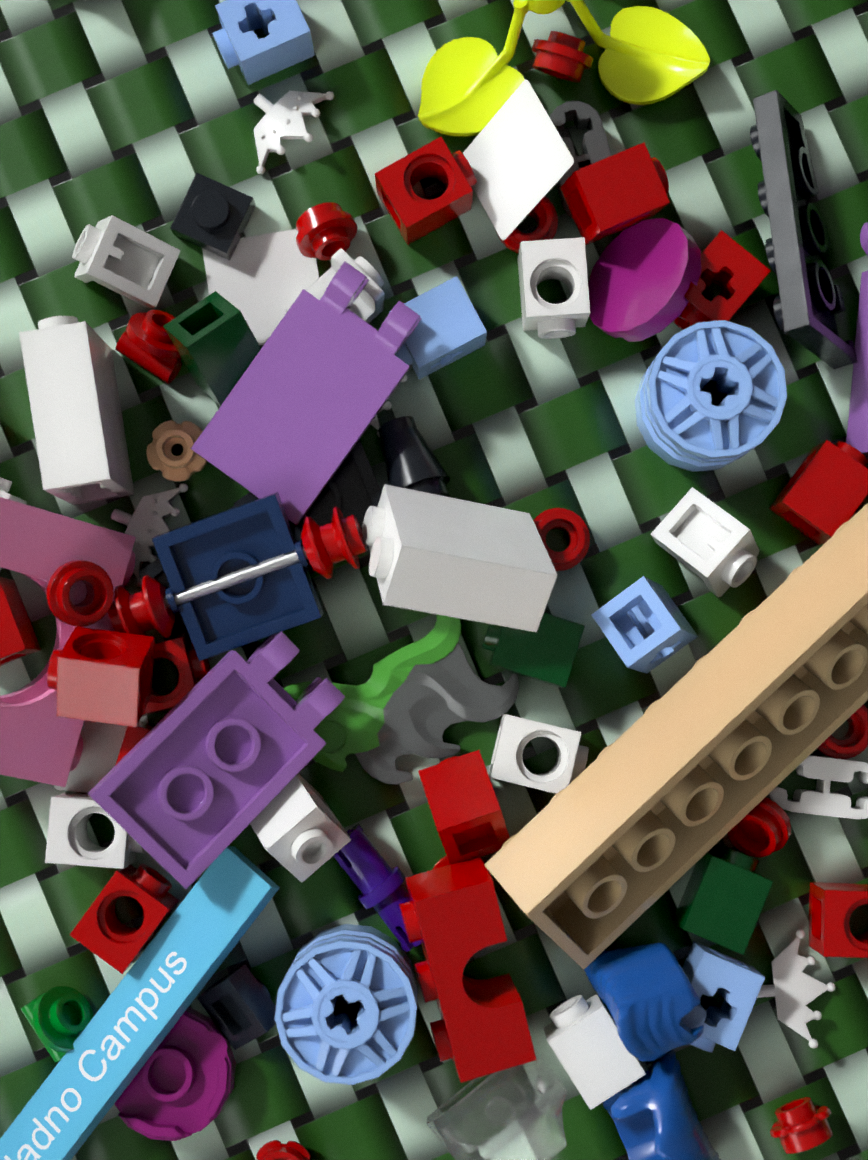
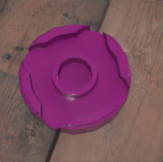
(643, 279)
(181, 1082)

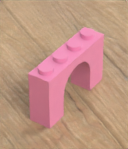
(36, 543)

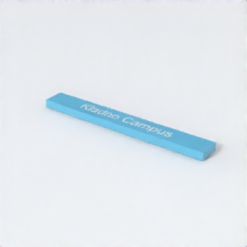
(140, 1011)

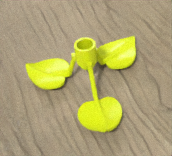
(643, 63)

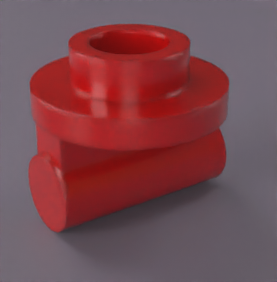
(150, 345)

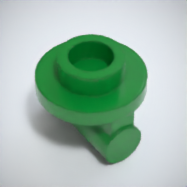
(58, 1018)

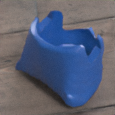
(646, 998)
(658, 1116)

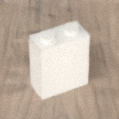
(76, 412)
(458, 558)

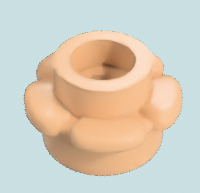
(160, 450)

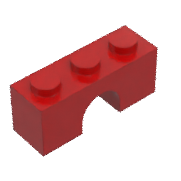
(480, 1020)

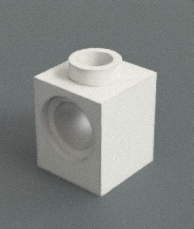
(557, 260)
(509, 746)
(300, 829)
(69, 839)
(591, 1050)

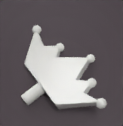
(284, 121)
(147, 523)
(795, 989)

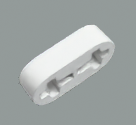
(822, 800)

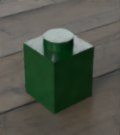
(214, 344)
(539, 654)
(724, 899)

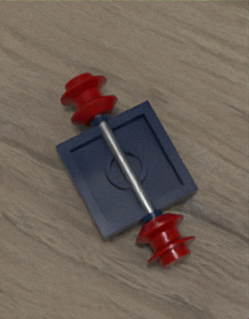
(238, 576)

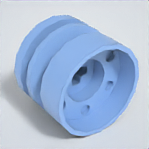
(679, 417)
(361, 967)

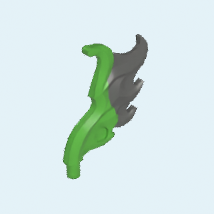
(409, 705)

